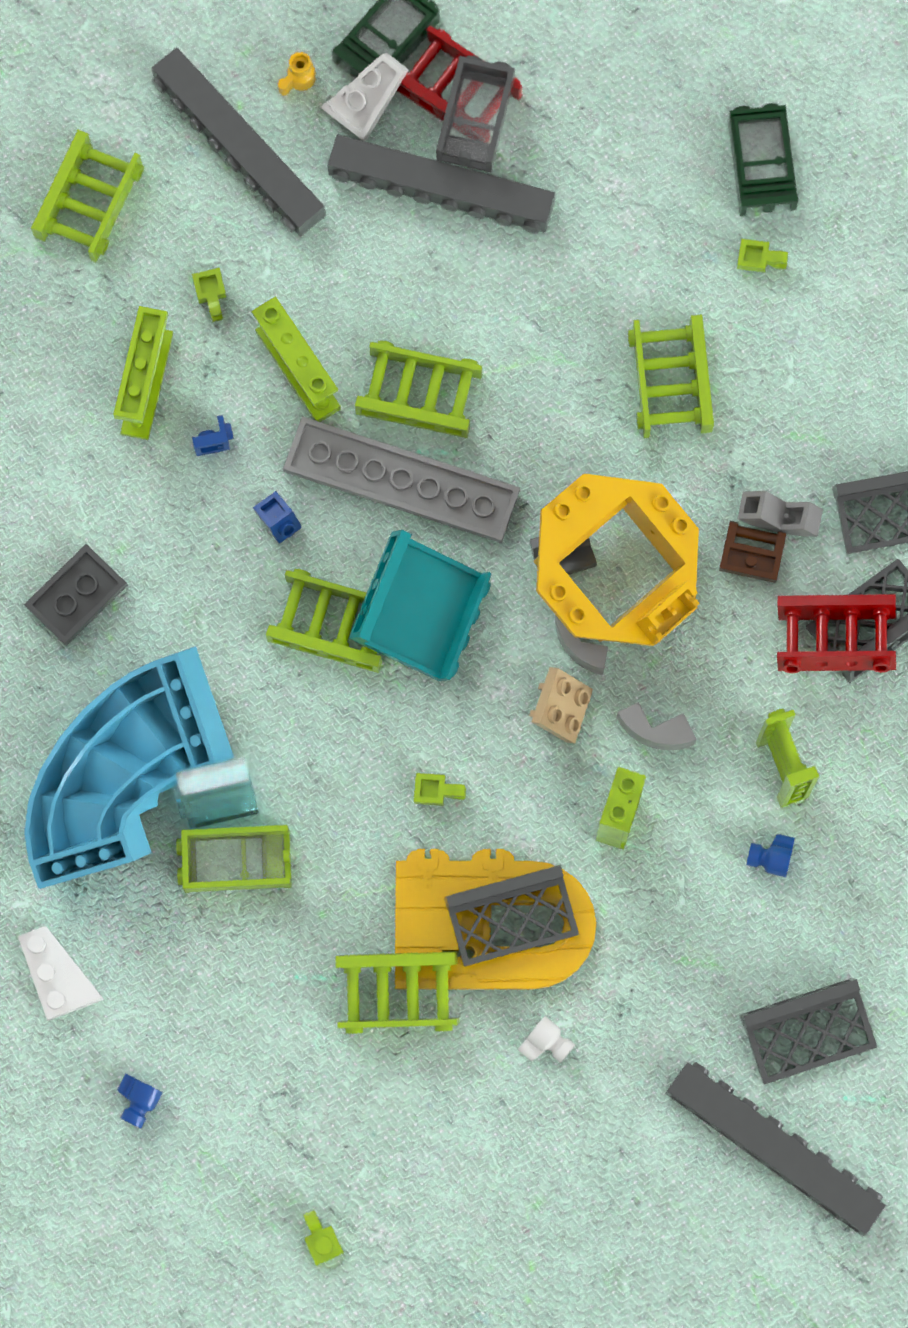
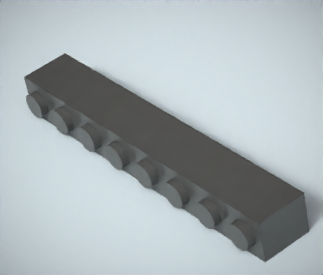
(238, 142)
(441, 184)
(776, 1149)

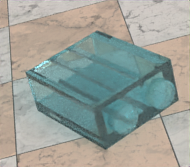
(215, 793)

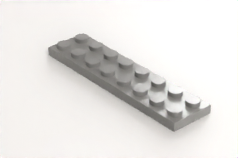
(401, 479)

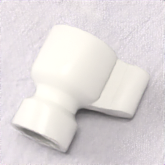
(546, 1037)

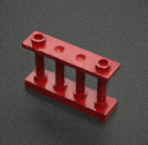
(431, 98)
(836, 607)

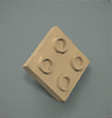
(561, 705)

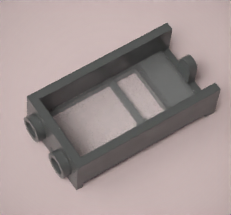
(475, 113)

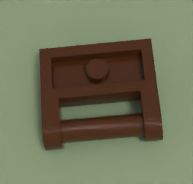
(751, 560)

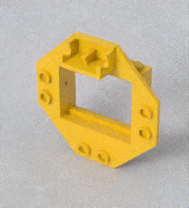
(579, 514)

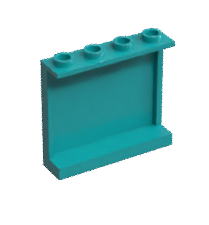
(420, 607)

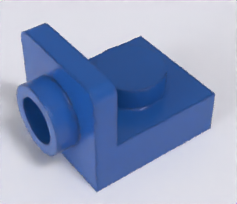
(213, 442)
(277, 517)

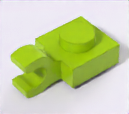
(755, 256)
(210, 289)
(432, 789)
(322, 1242)

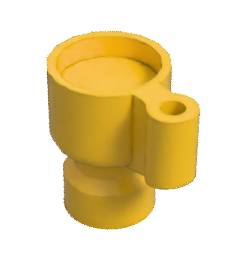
(300, 74)

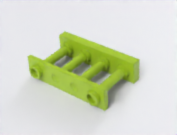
(69, 175)
(296, 359)
(694, 360)
(143, 373)
(427, 415)
(311, 640)
(796, 777)
(411, 965)

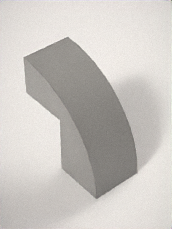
(776, 515)
(584, 654)
(670, 735)

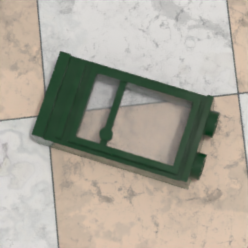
(388, 28)
(762, 157)

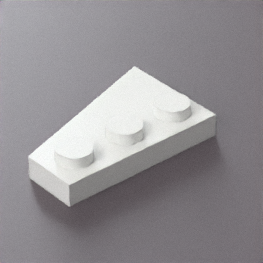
(367, 96)
(55, 975)

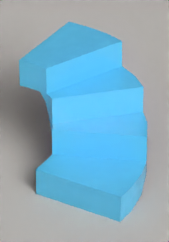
(116, 765)

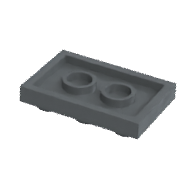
(76, 594)

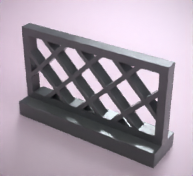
(871, 488)
(896, 633)
(504, 890)
(801, 1005)

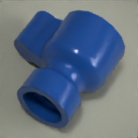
(775, 858)
(141, 1098)

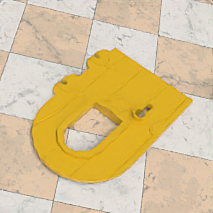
(426, 926)

